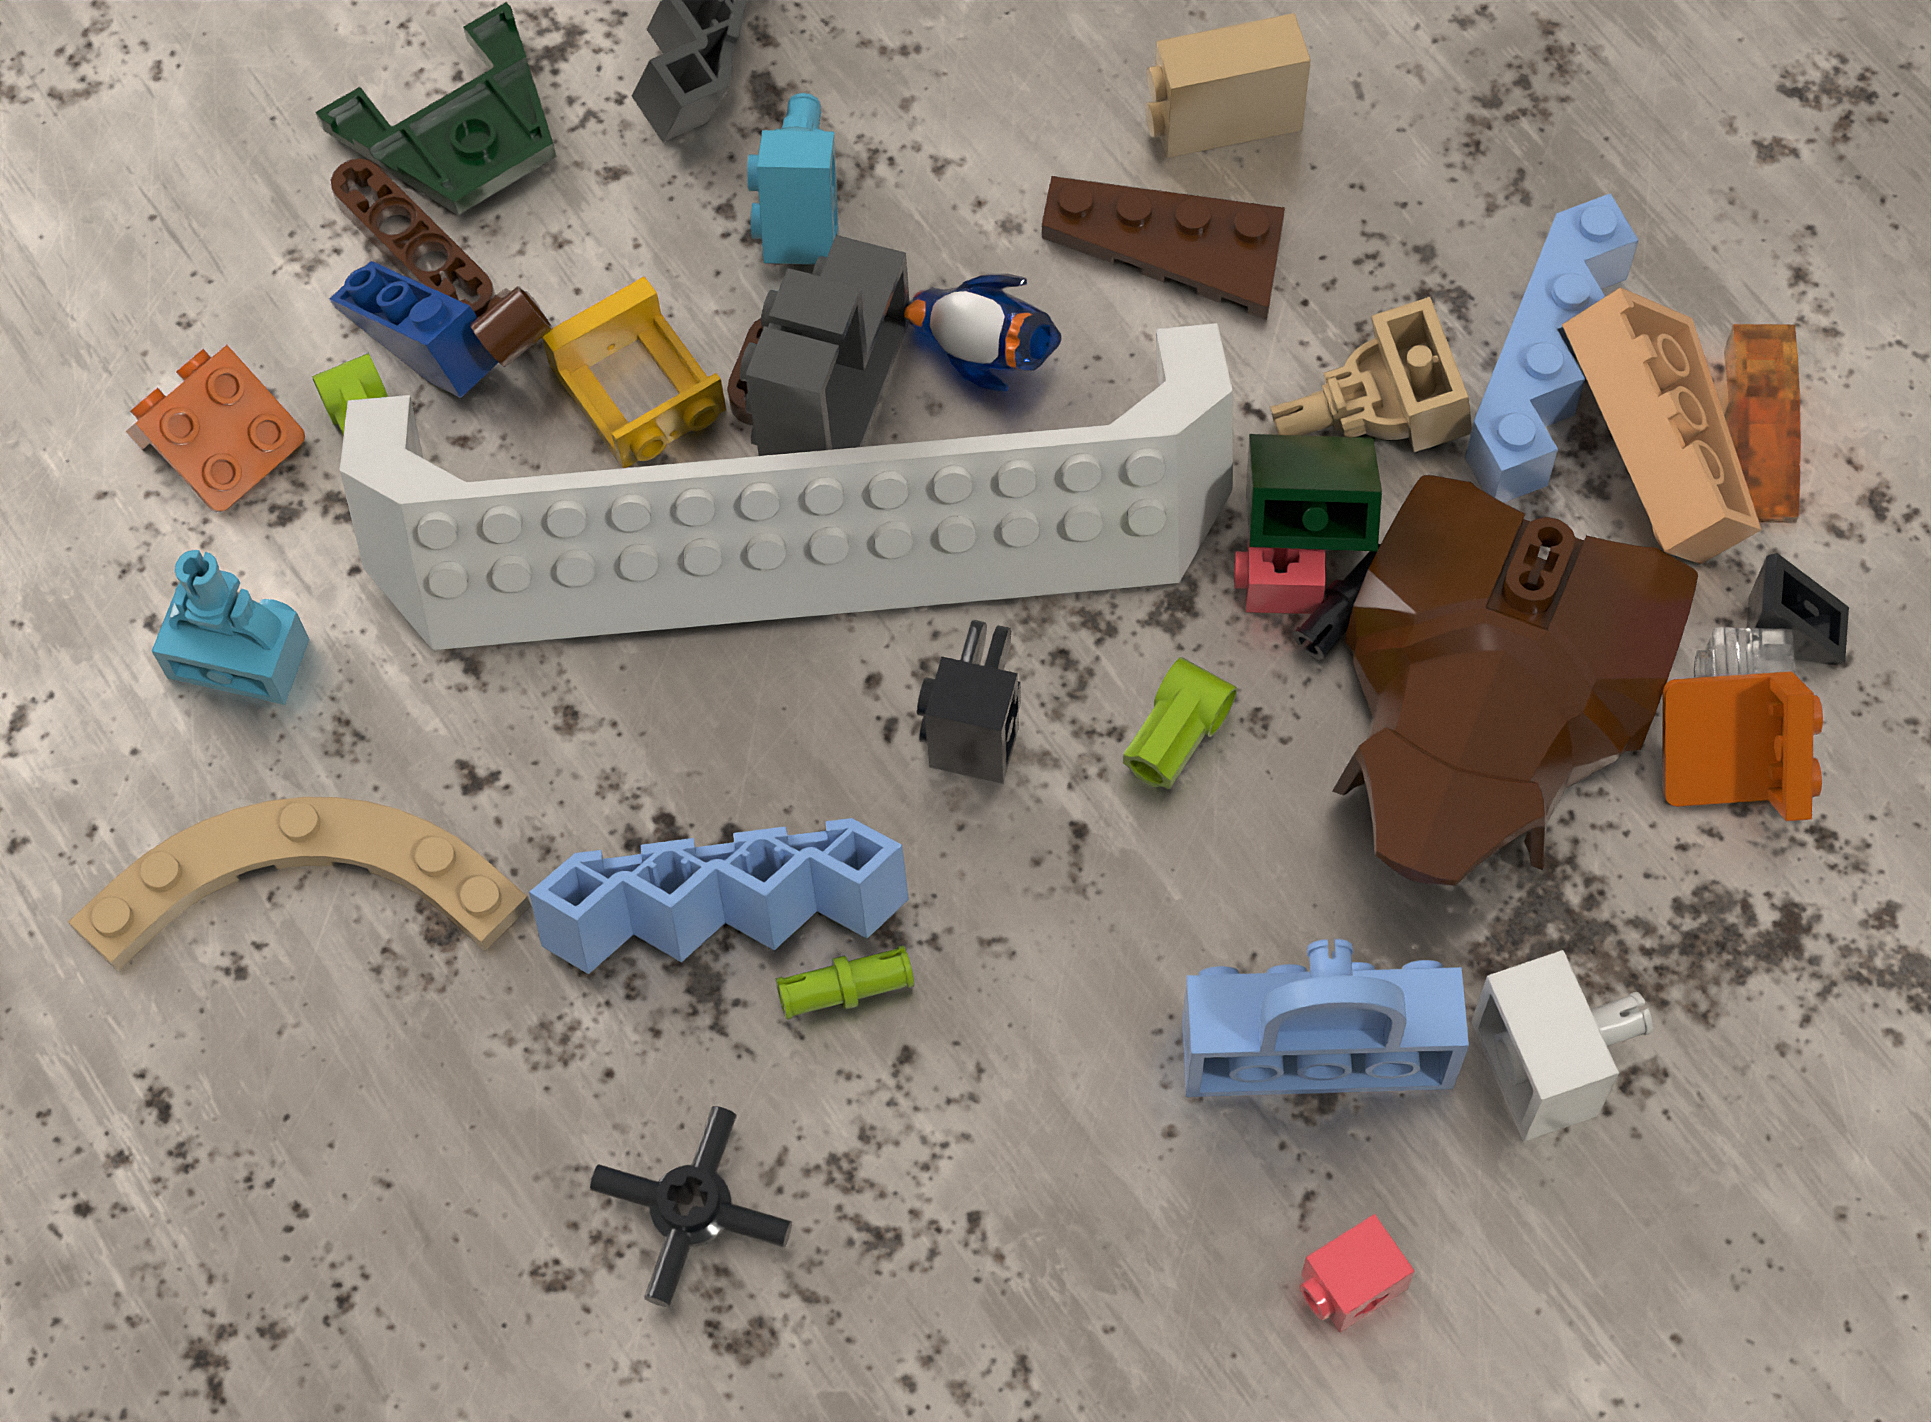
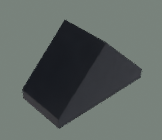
(1792, 600)

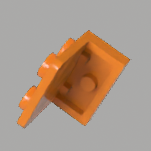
(217, 428)
(1741, 742)

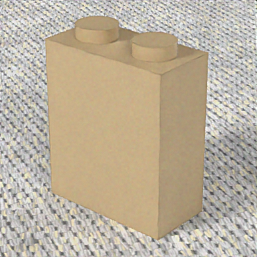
(1228, 85)

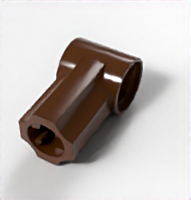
(511, 325)

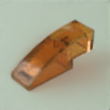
(1766, 415)

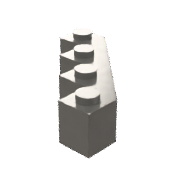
(695, 67)

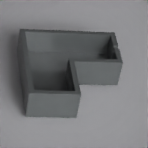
(826, 350)

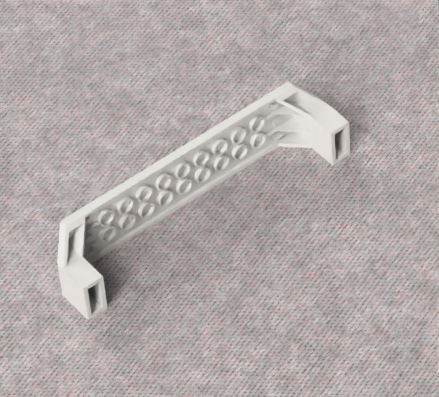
(795, 528)

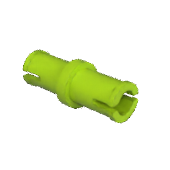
(845, 982)

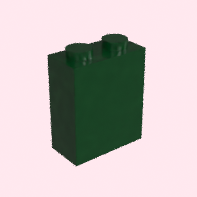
(1313, 492)

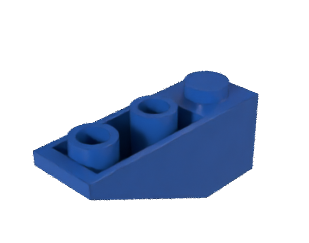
(416, 326)

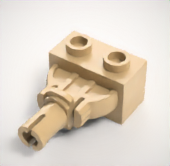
(1389, 386)

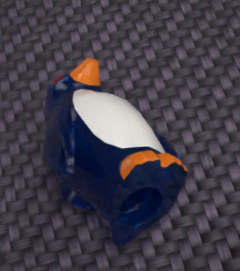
(985, 327)

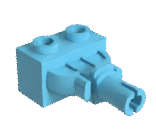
(795, 187)
(226, 637)

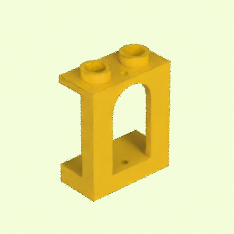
(609, 327)

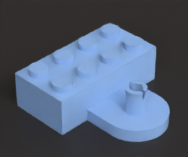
(1324, 1027)

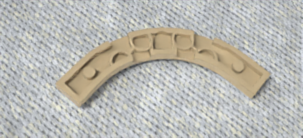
(297, 835)

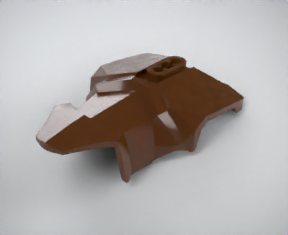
(1499, 673)

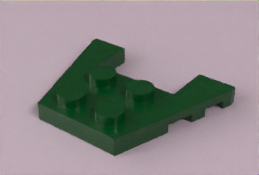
(467, 139)

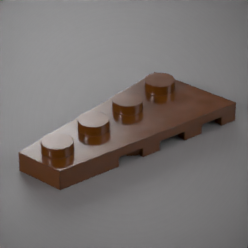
(1197, 240)

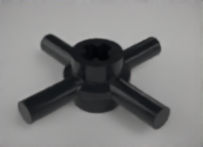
(702, 1223)

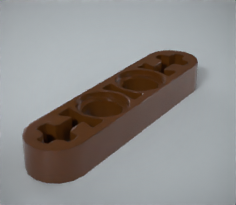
(419, 238)

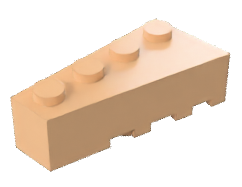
(1665, 422)

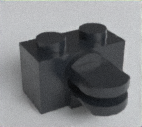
(972, 708)

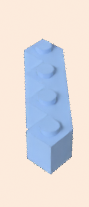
(1537, 371)
(685, 893)

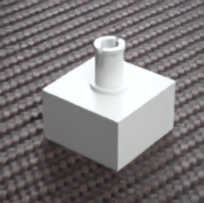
(1550, 1044)

